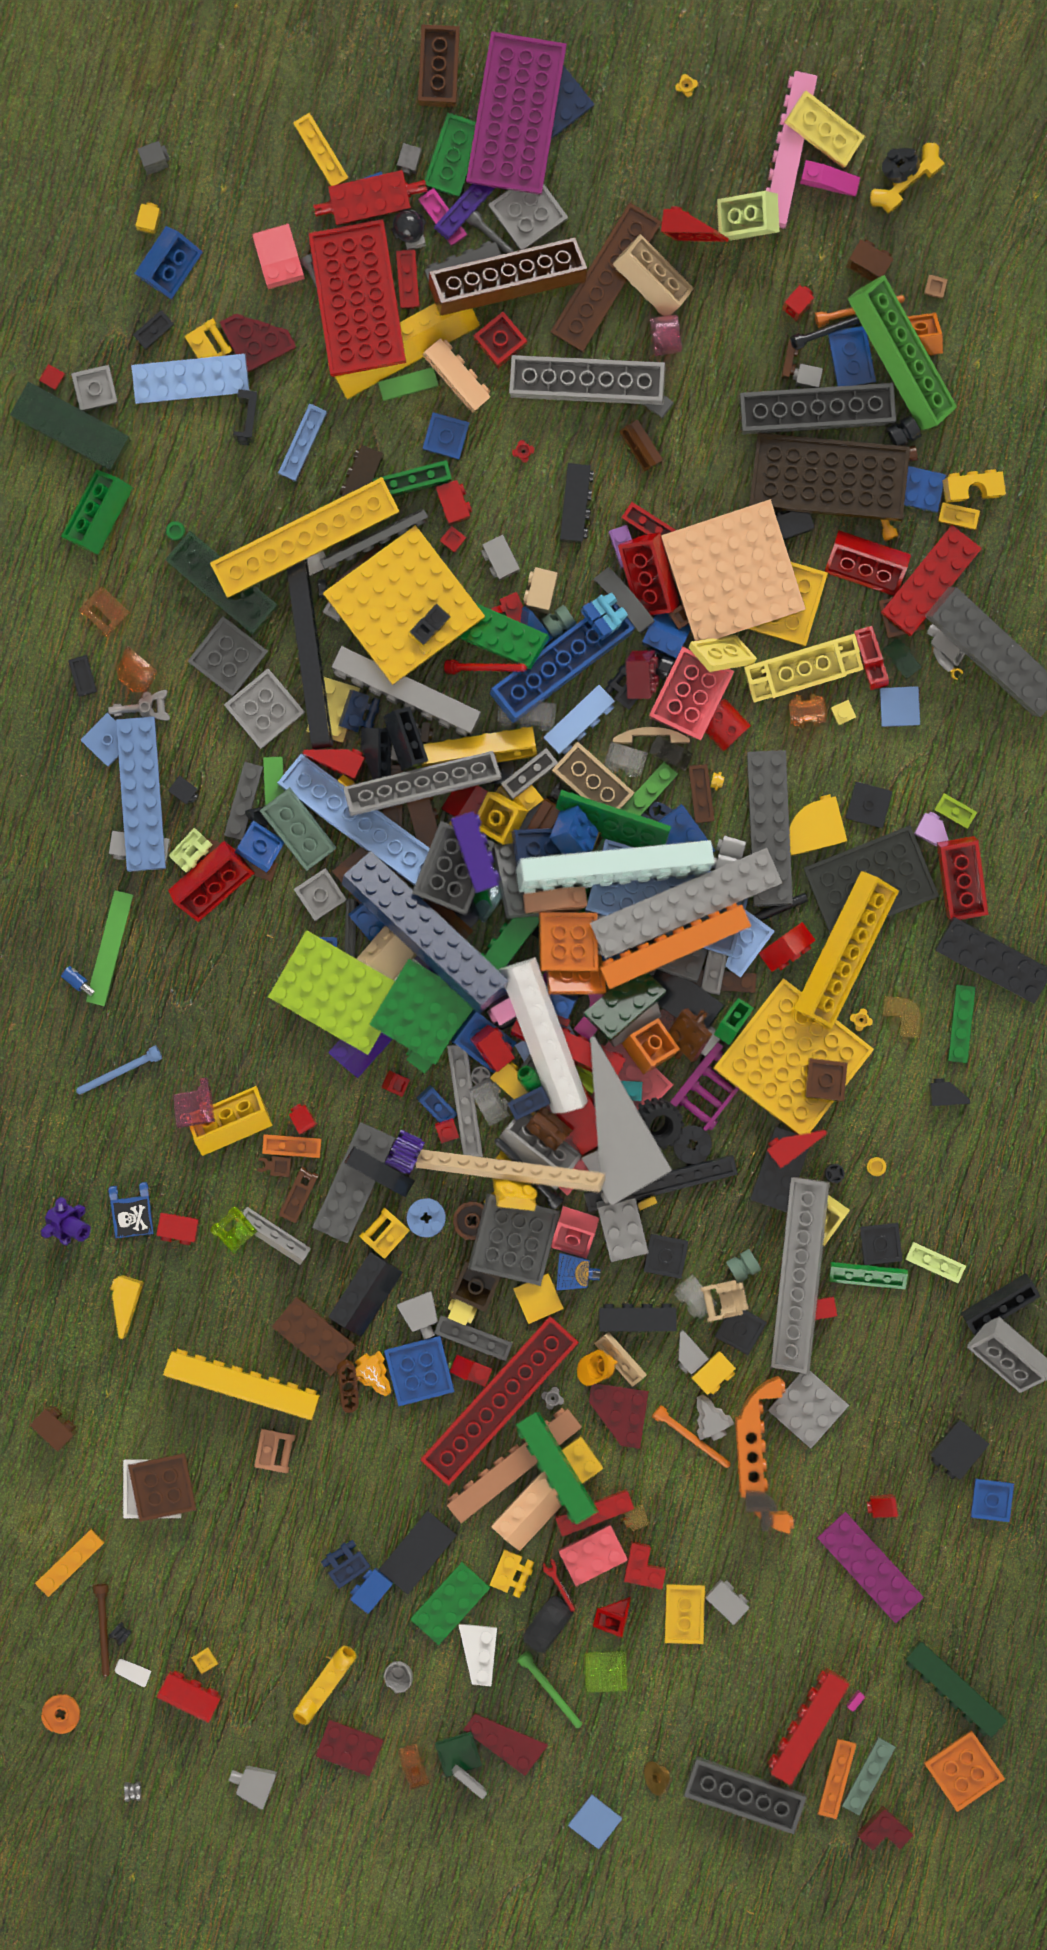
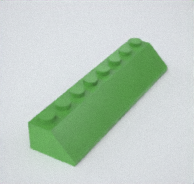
(902, 353)

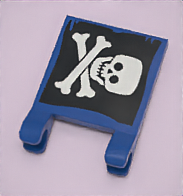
(131, 1215)

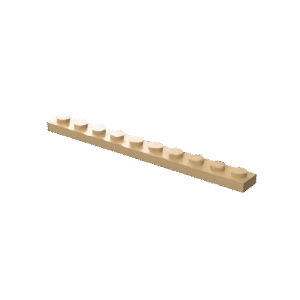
(510, 1170)

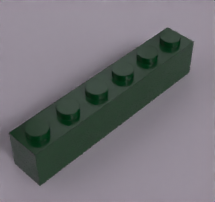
(955, 1688)

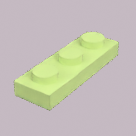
(935, 1262)

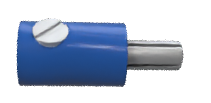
(76, 980)

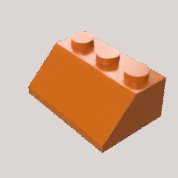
(929, 332)

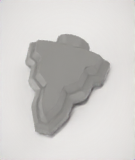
(711, 1420)

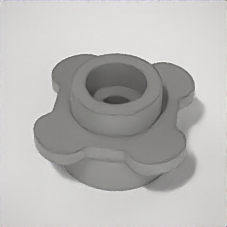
(547, 1397)

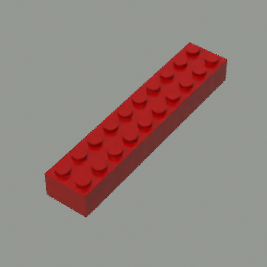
(499, 1400)

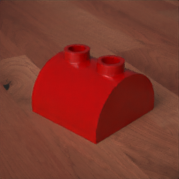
(726, 725)

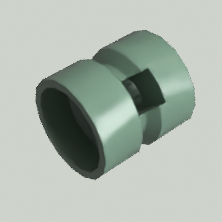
(558, 622)
(743, 1266)

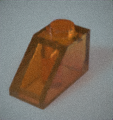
(413, 1766)

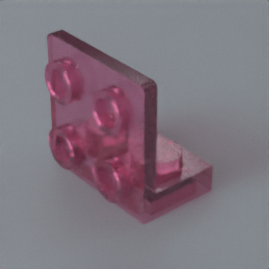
(194, 1106)

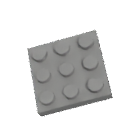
(527, 215)
(264, 708)
(808, 1408)

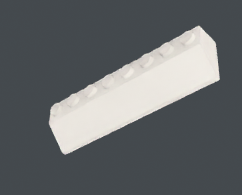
(544, 1036)

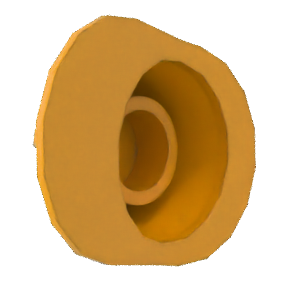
(595, 1367)

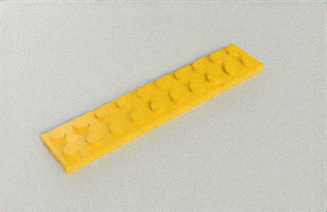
(304, 537)

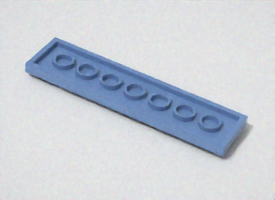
(141, 794)

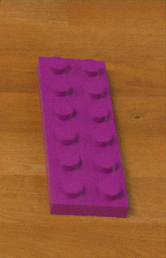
(870, 1567)

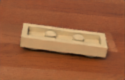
(626, 1365)

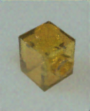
(636, 1518)

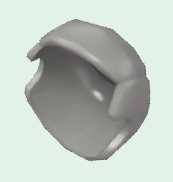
(398, 1676)

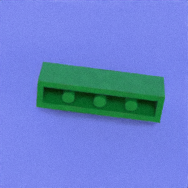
(418, 478)

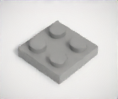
(94, 388)
(320, 894)

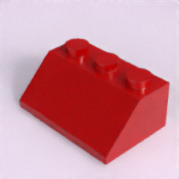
(189, 1696)

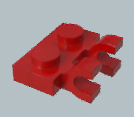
(511, 606)

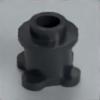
(556, 792)

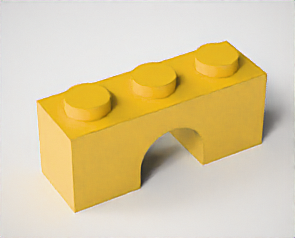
(990, 484)

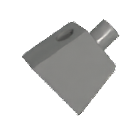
(420, 1313)
(254, 1784)

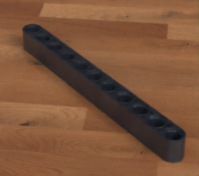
(309, 655)

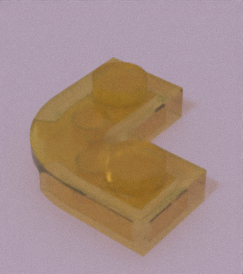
(909, 1014)

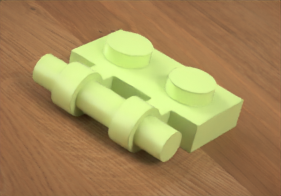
(190, 850)

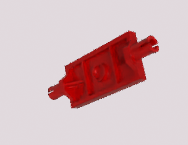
(369, 197)

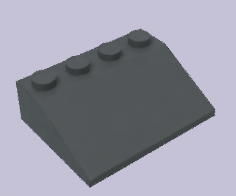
(445, 874)

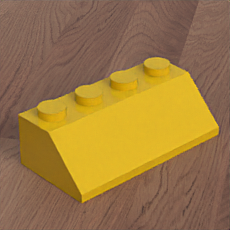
(234, 1120)

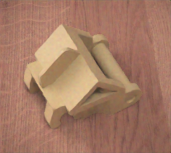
(731, 1297)

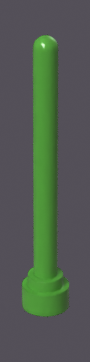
(527, 1661)

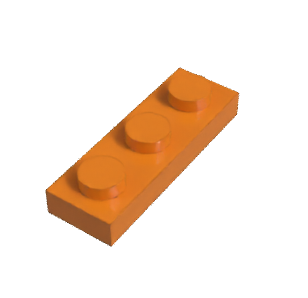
(291, 1146)

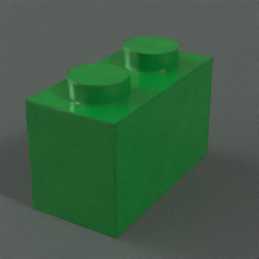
(733, 1021)

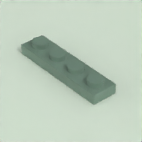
(868, 1776)

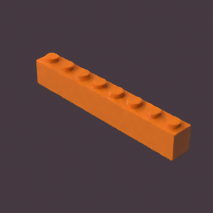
(674, 946)

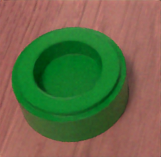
(175, 531)

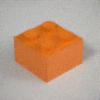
(650, 1046)

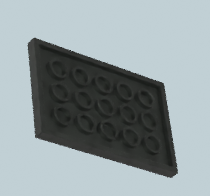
(891, 858)

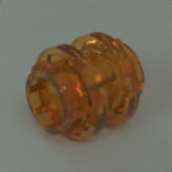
(807, 711)

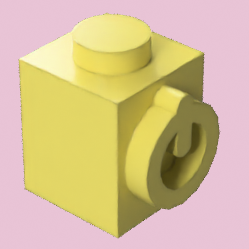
(461, 1312)

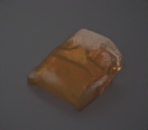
(135, 672)

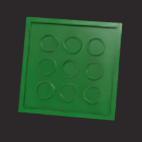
(420, 1011)

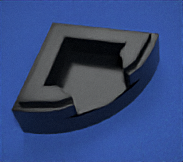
(256, 815)

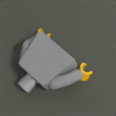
(945, 651)

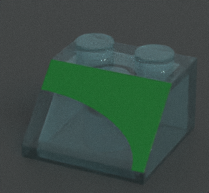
(487, 901)

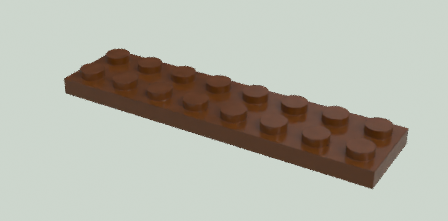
(603, 281)

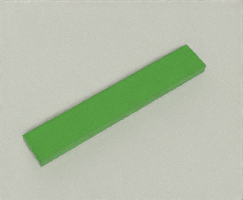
(110, 947)

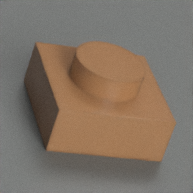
(935, 286)

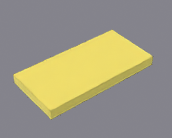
(824, 129)

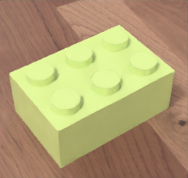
(748, 215)

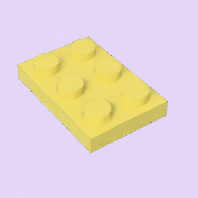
(722, 653)
(336, 698)

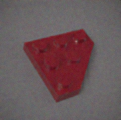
(257, 340)
(621, 1411)

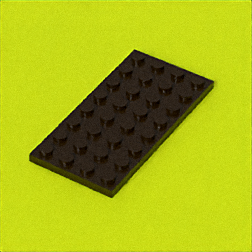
(830, 476)

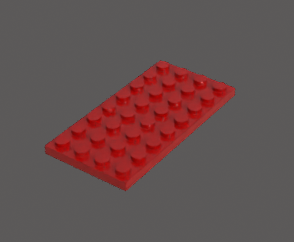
(357, 298)

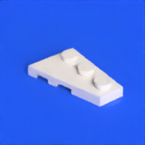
(479, 1652)

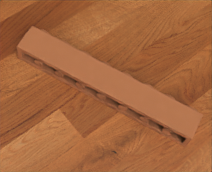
(507, 1469)

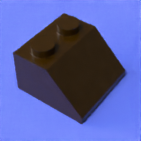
(475, 1287)

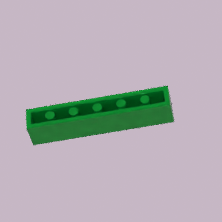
(557, 1468)

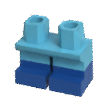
(603, 616)

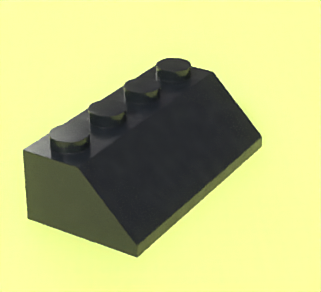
(365, 1294)

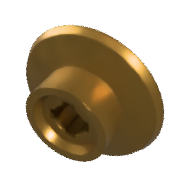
(656, 1777)

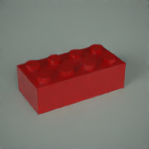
(962, 878)

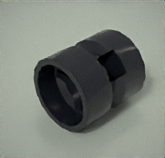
(903, 432)
(664, 664)

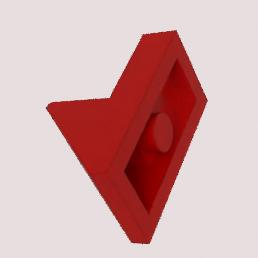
(470, 1370)

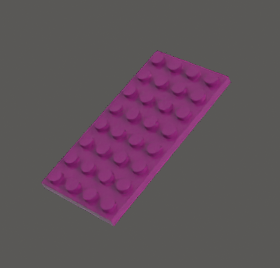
(516, 113)

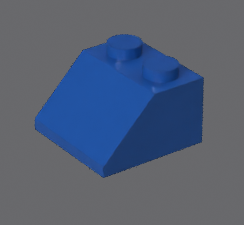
(665, 636)

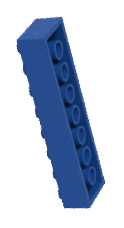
(556, 667)

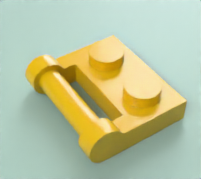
(202, 346)
(390, 1236)

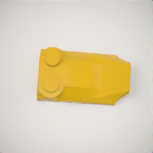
(514, 1193)

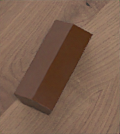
(641, 445)

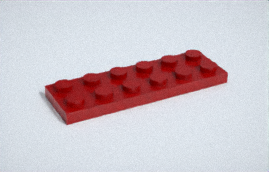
(931, 580)

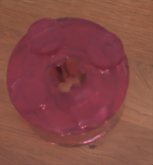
(666, 335)

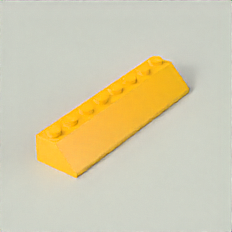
(418, 334)
(846, 949)
(241, 1384)

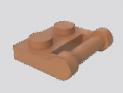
(268, 1449)

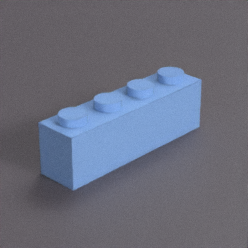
(578, 720)

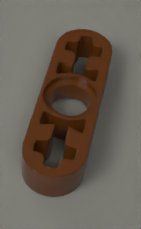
(353, 1391)

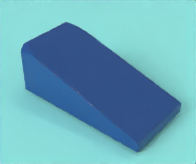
(436, 1104)

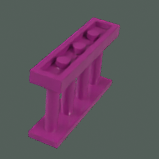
(692, 1084)

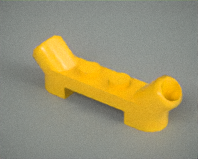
(891, 198)
(324, 1685)

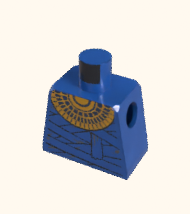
(574, 1272)

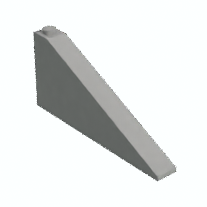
(624, 1142)

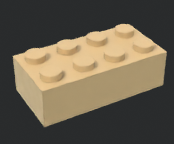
(591, 778)

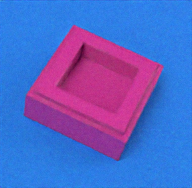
(855, 1701)

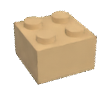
(541, 592)

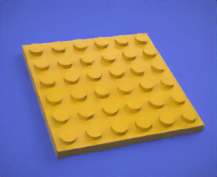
(391, 596)
(773, 1055)

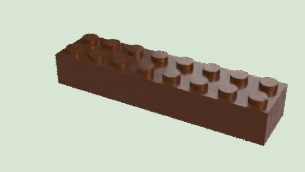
(507, 276)

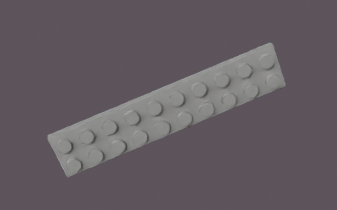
(685, 903)
(800, 1275)

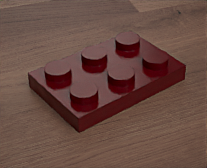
(349, 1747)

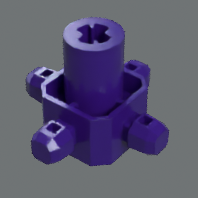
(64, 1222)

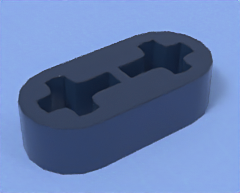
(665, 809)

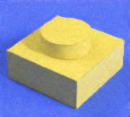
(843, 712)

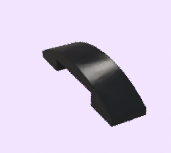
(379, 1171)

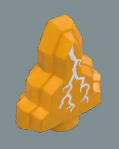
(372, 1372)

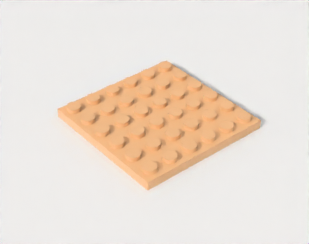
(733, 572)

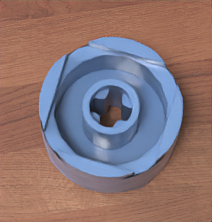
(432, 1208)

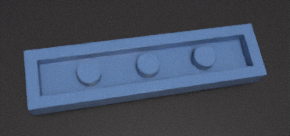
(302, 442)

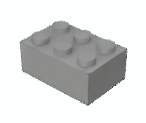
(622, 1228)

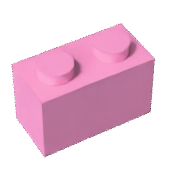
(501, 1010)

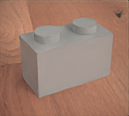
(500, 558)
(727, 1601)

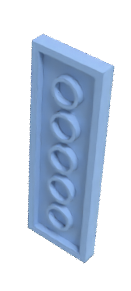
(190, 378)

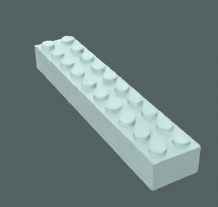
(615, 866)

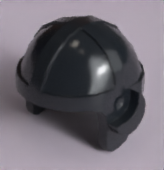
(408, 226)

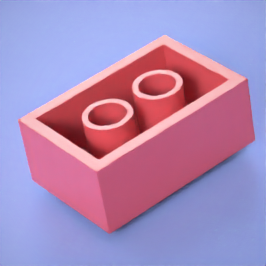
(592, 1554)

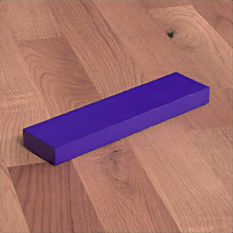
(462, 209)

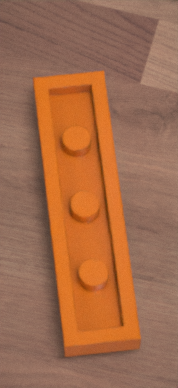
(836, 1778)

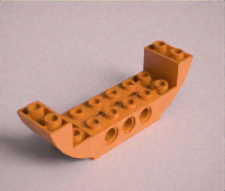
(750, 1422)

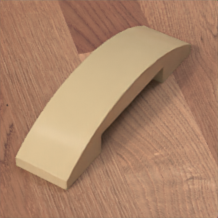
(675, 737)

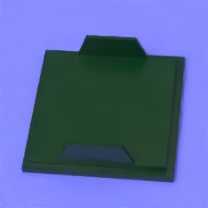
(458, 1751)

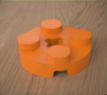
(58, 1724)

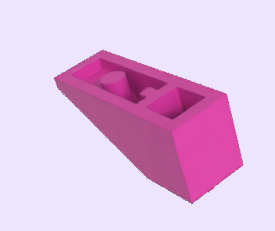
(829, 178)

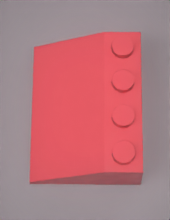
(690, 695)

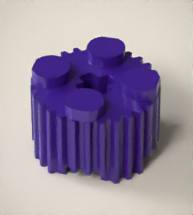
(403, 1152)

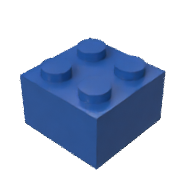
(574, 832)

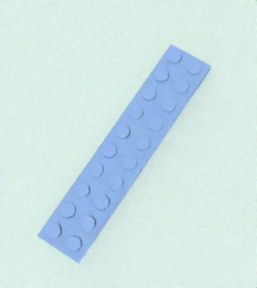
(369, 830)

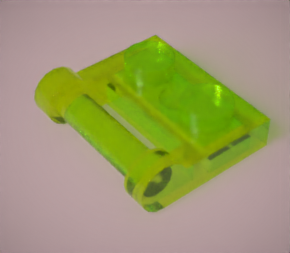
(238, 1234)

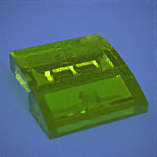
(605, 1671)

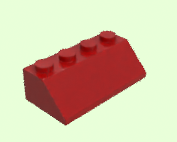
(867, 563)
(649, 573)
(210, 881)

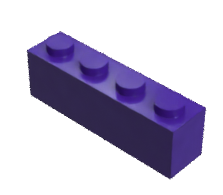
(474, 852)

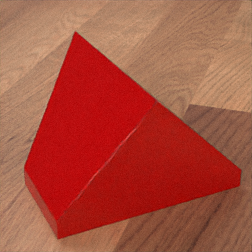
(613, 1617)

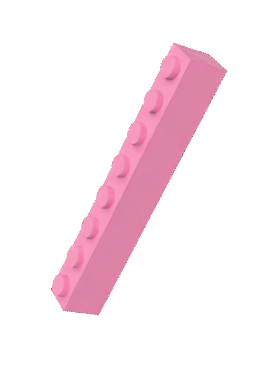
(790, 147)

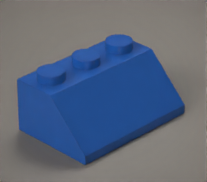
(168, 262)

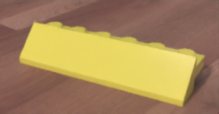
(803, 668)

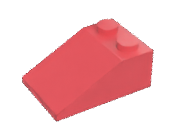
(278, 256)

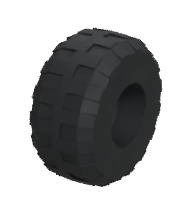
(547, 1624)

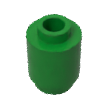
(528, 1078)

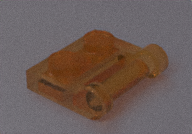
(108, 606)

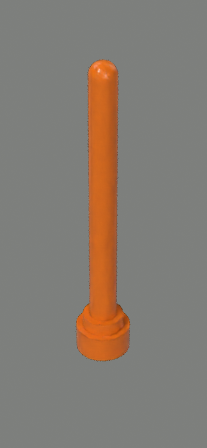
(824, 318)
(662, 1415)

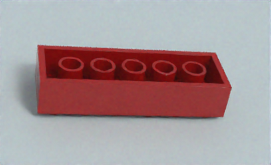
(808, 1725)

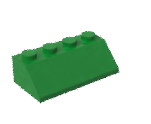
(97, 511)

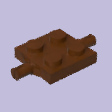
(690, 1034)

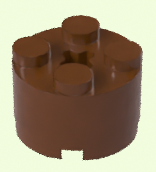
(460, 1219)

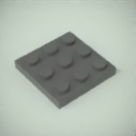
(228, 656)

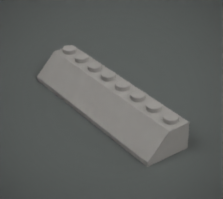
(421, 783)

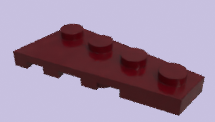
(511, 1746)

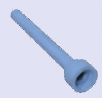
(152, 1055)

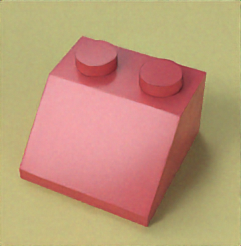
(574, 1232)

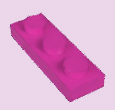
(436, 210)

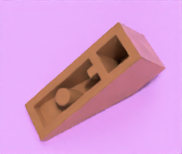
(556, 900)

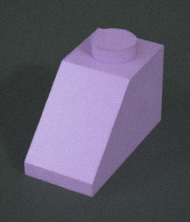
(931, 829)

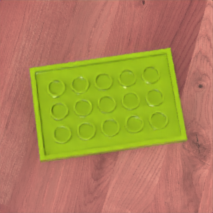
(333, 991)

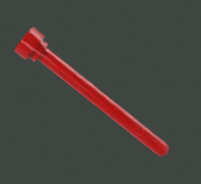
(453, 667)

